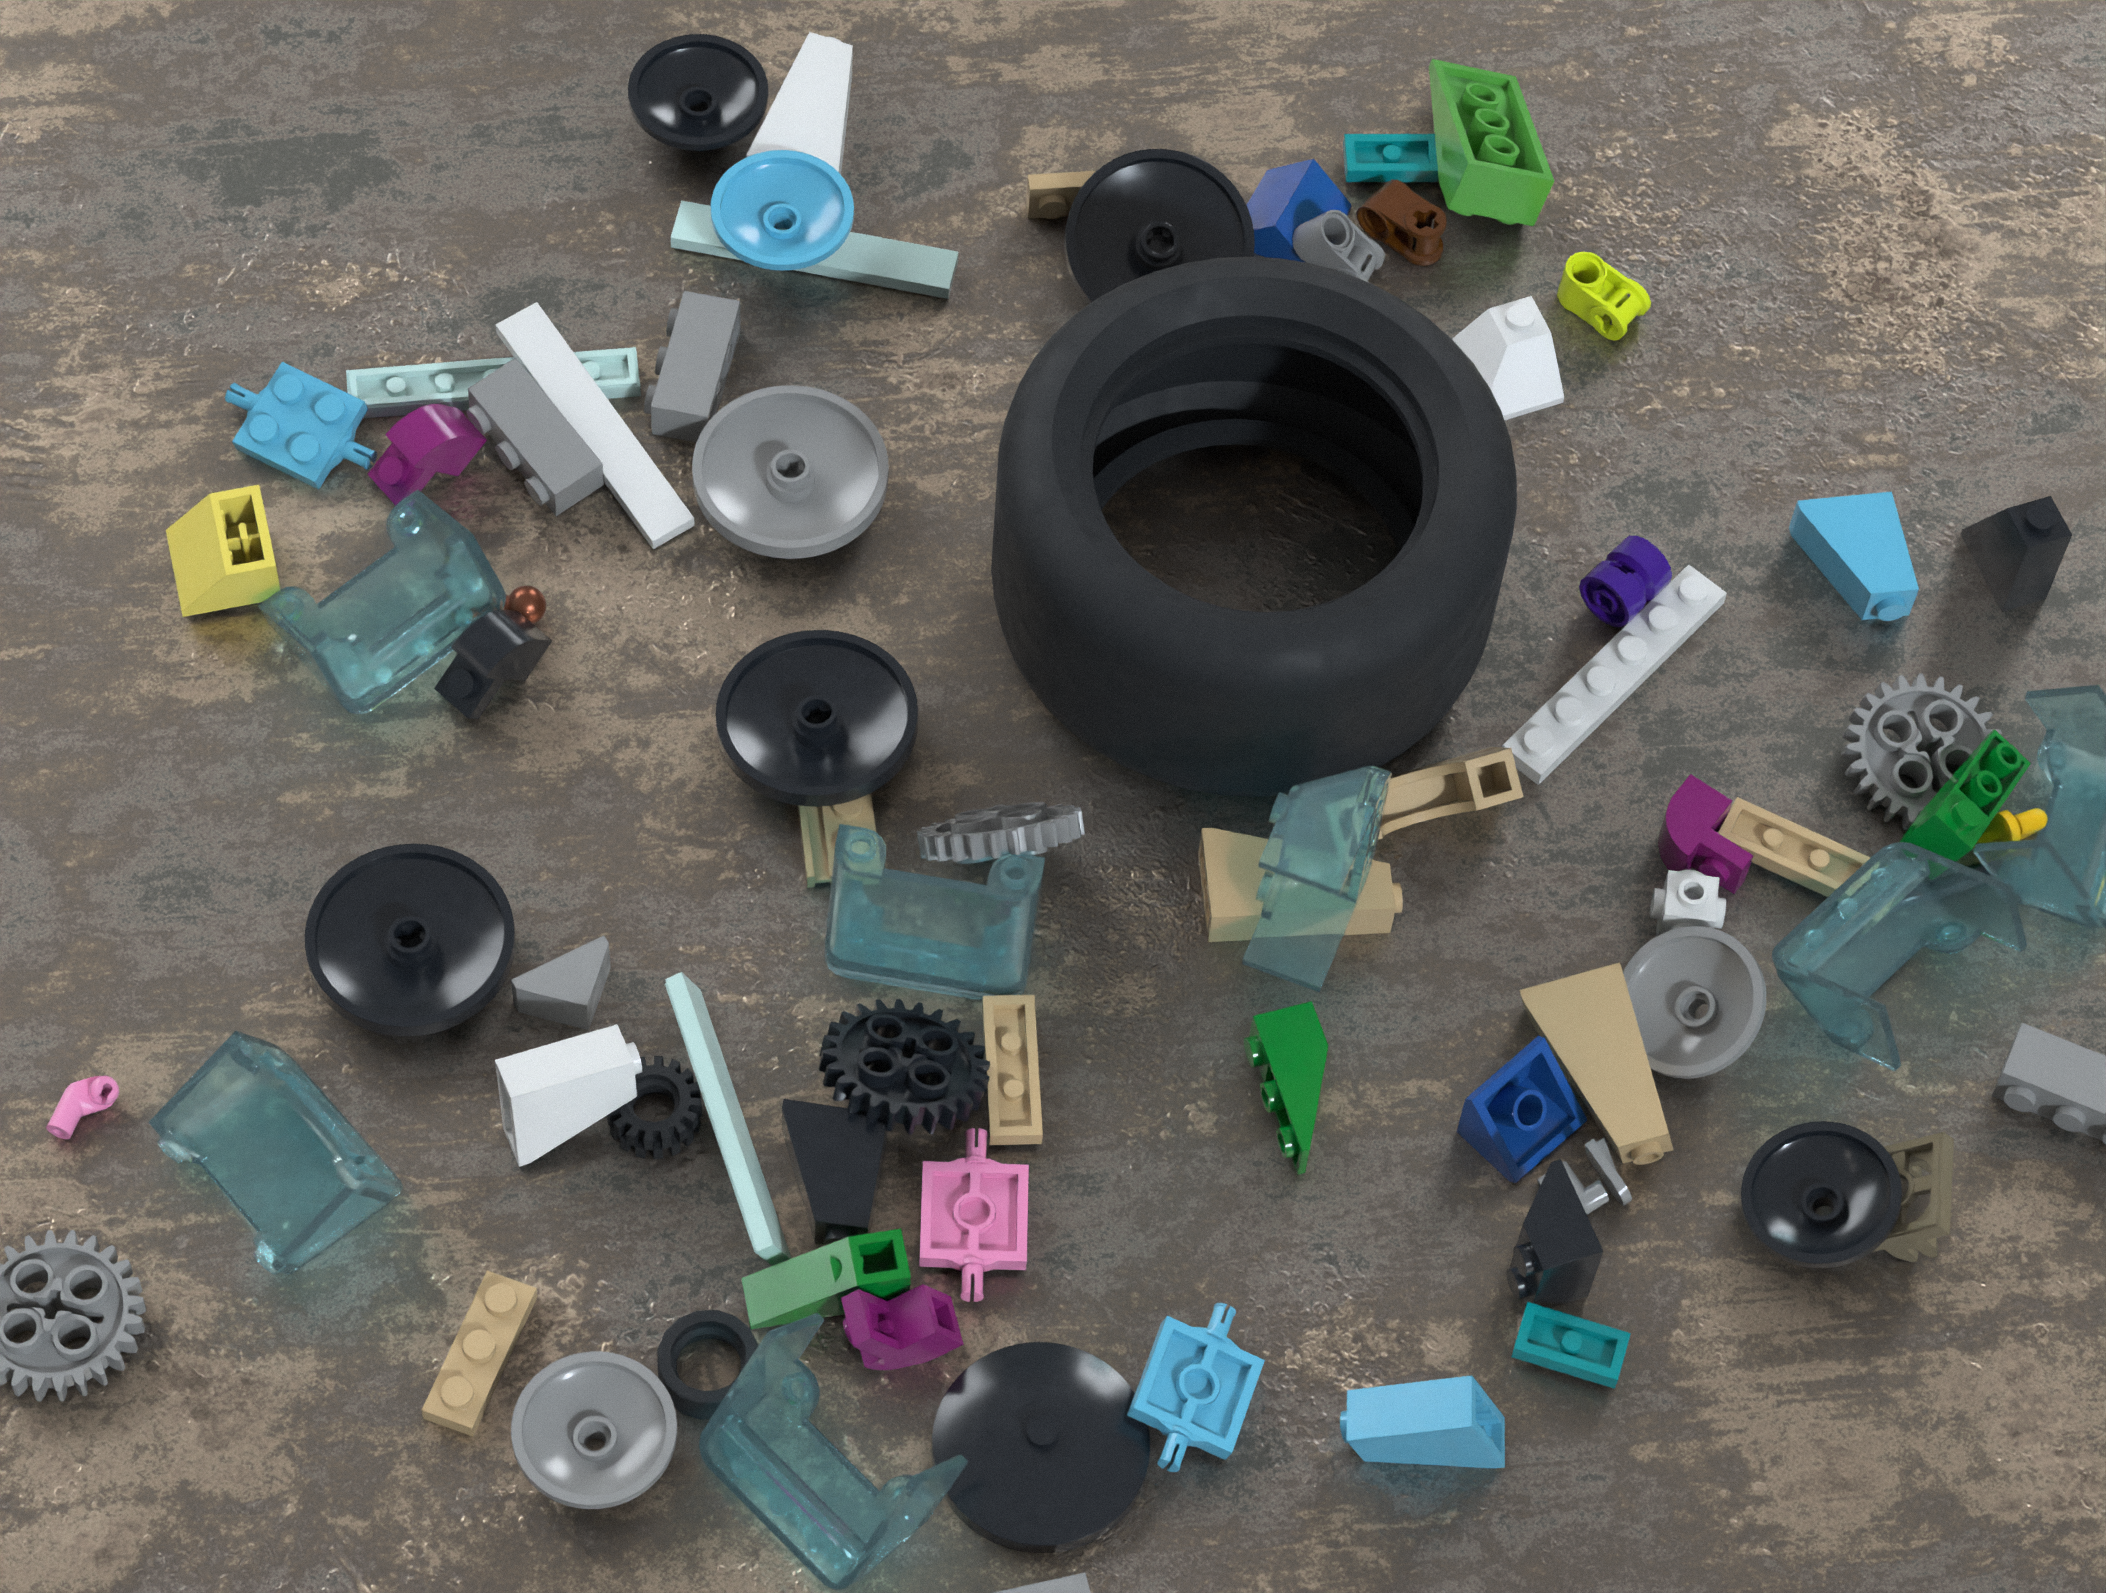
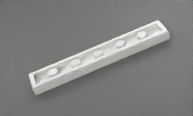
(626, 465)

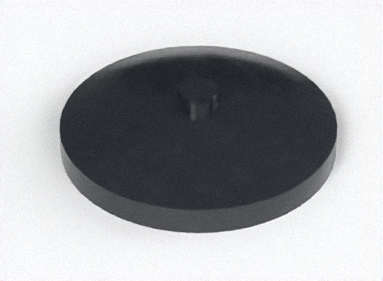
(1152, 215)
(817, 718)
(410, 939)
(1042, 1446)

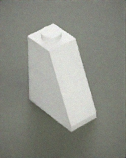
(564, 1089)

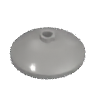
(1678, 975)
(588, 1400)

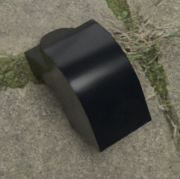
(489, 652)

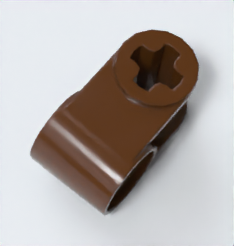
(1401, 217)

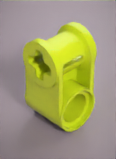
(1601, 295)

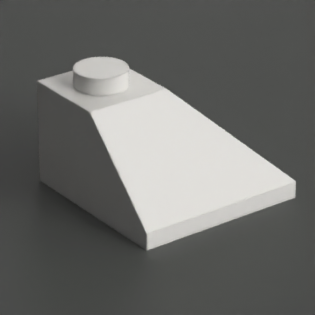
(1514, 357)

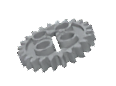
(1882, 760)
(1000, 831)
(67, 1271)

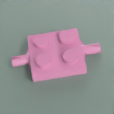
(974, 1215)

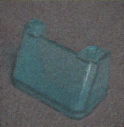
(394, 613)
(931, 928)
(276, 1151)

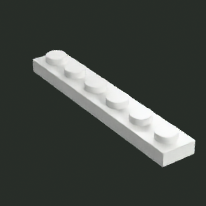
(1614, 673)

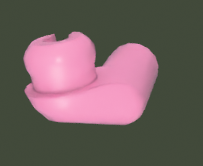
(81, 1100)

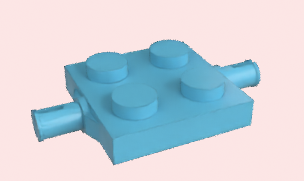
(300, 425)
(1196, 1387)

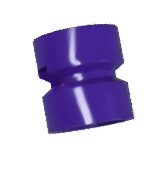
(1625, 581)

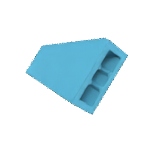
(1859, 551)
(1426, 1424)

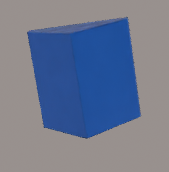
(1286, 200)
(1521, 1112)

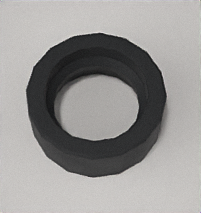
(689, 1329)

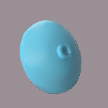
(782, 192)

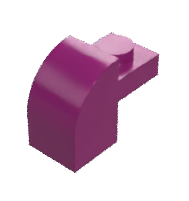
(425, 443)
(1692, 838)
(901, 1330)

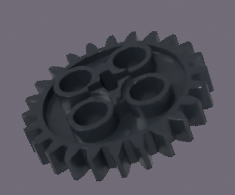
(904, 1066)

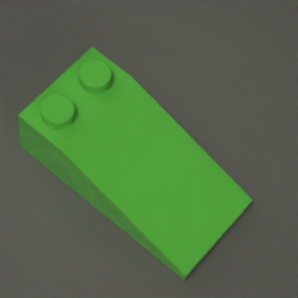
(1487, 145)

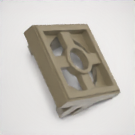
(1935, 1156)

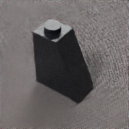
(2019, 551)
(835, 1166)

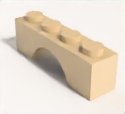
(1451, 787)

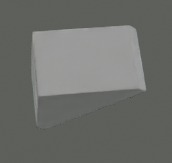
(565, 987)

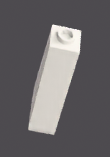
(811, 103)

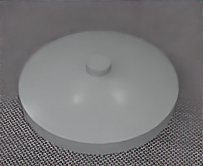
(790, 471)

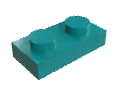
(1390, 157)
(1571, 1345)

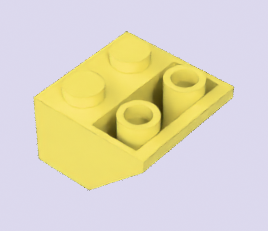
(223, 553)

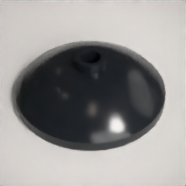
(694, 76)
(1817, 1168)

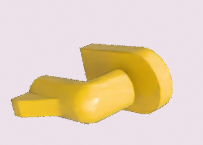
(2014, 827)

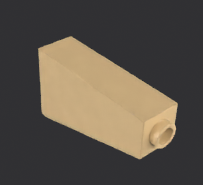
(1233, 877)
(1603, 1057)

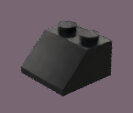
(1555, 1246)

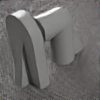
(1595, 1194)

